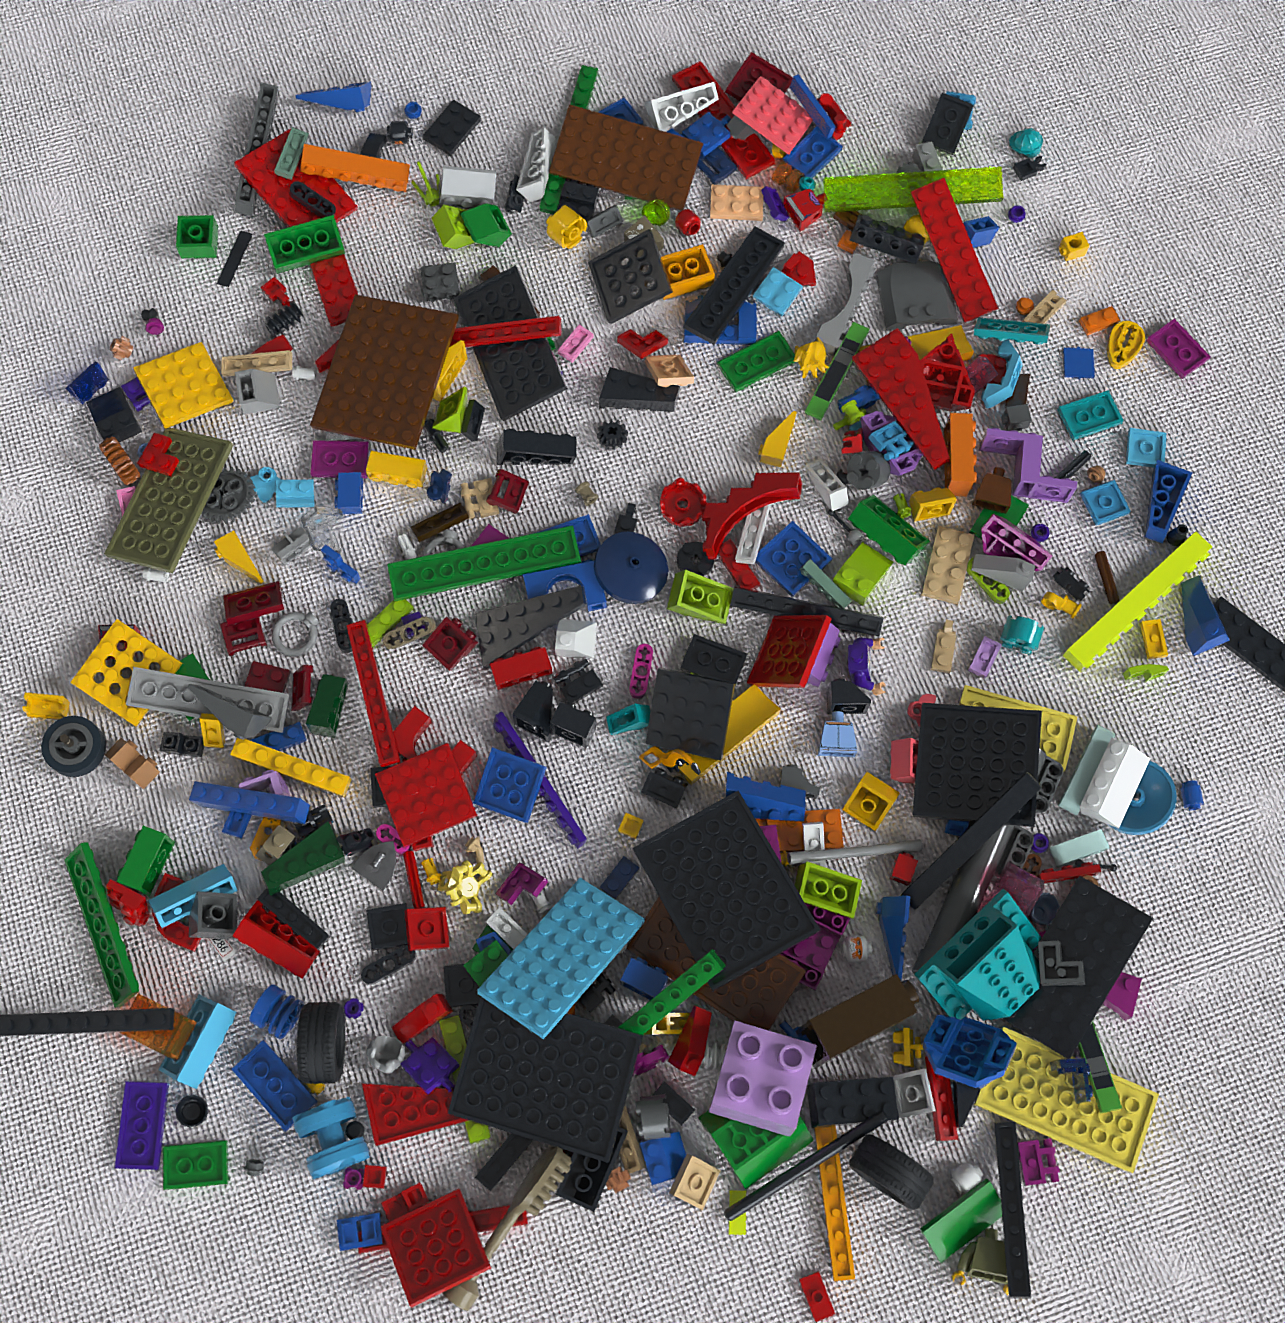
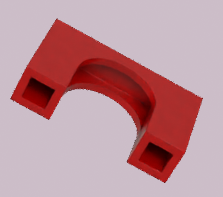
(413, 727)

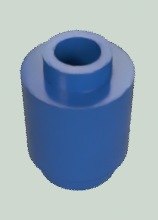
(1191, 795)

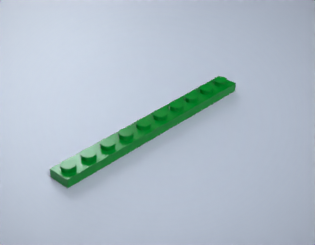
(580, 98)

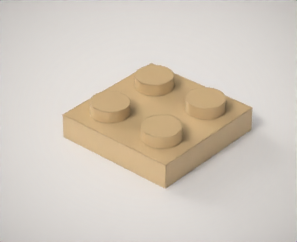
(694, 1181)

